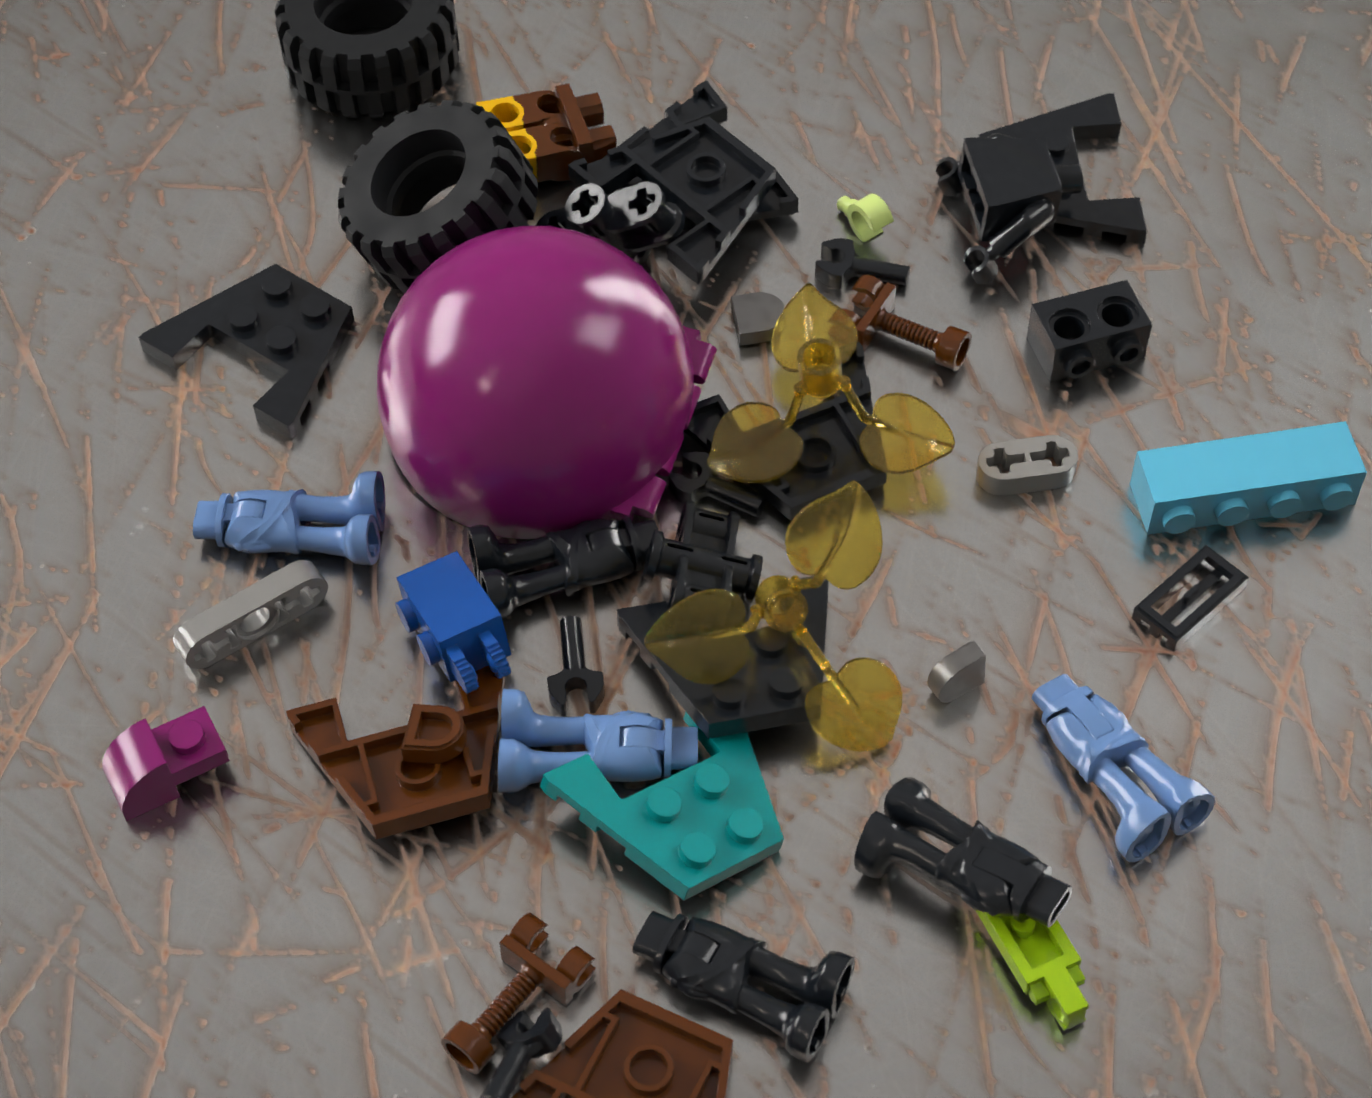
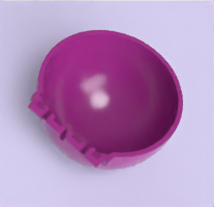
(538, 382)

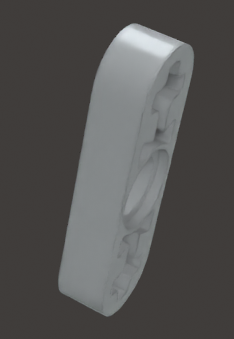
(226, 629)

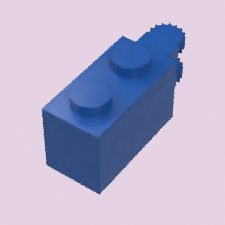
(453, 620)

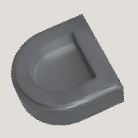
(755, 316)
(958, 672)

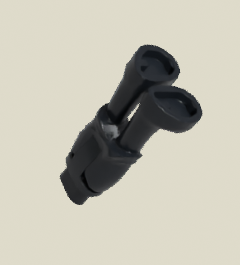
(581, 556)
(981, 867)
(716, 964)

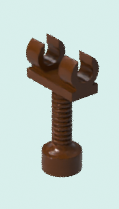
(879, 302)
(470, 1043)

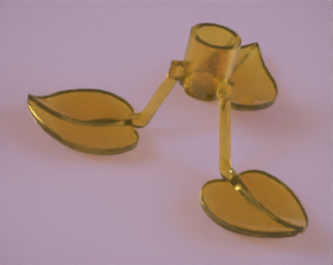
(815, 341)
(826, 539)

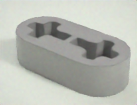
(1026, 465)

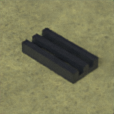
(1163, 624)

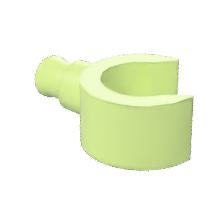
(866, 215)

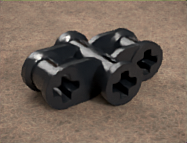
(621, 218)
(702, 556)

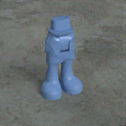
(271, 521)
(1099, 743)
(622, 745)

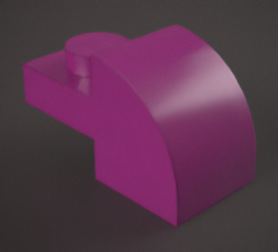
(149, 763)

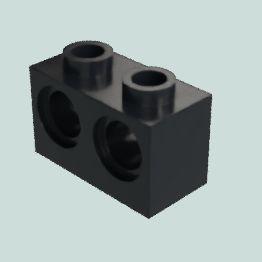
(1089, 331)

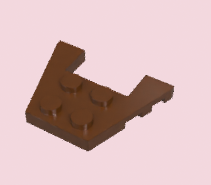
(399, 794)
(635, 1053)

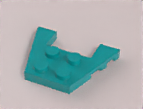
(688, 826)

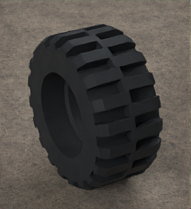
(370, 70)
(413, 164)

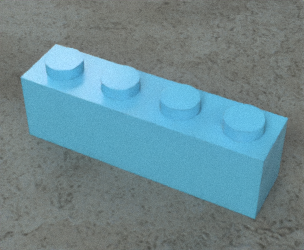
(1247, 478)

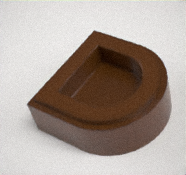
(433, 734)

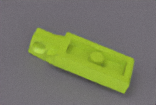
(1042, 964)

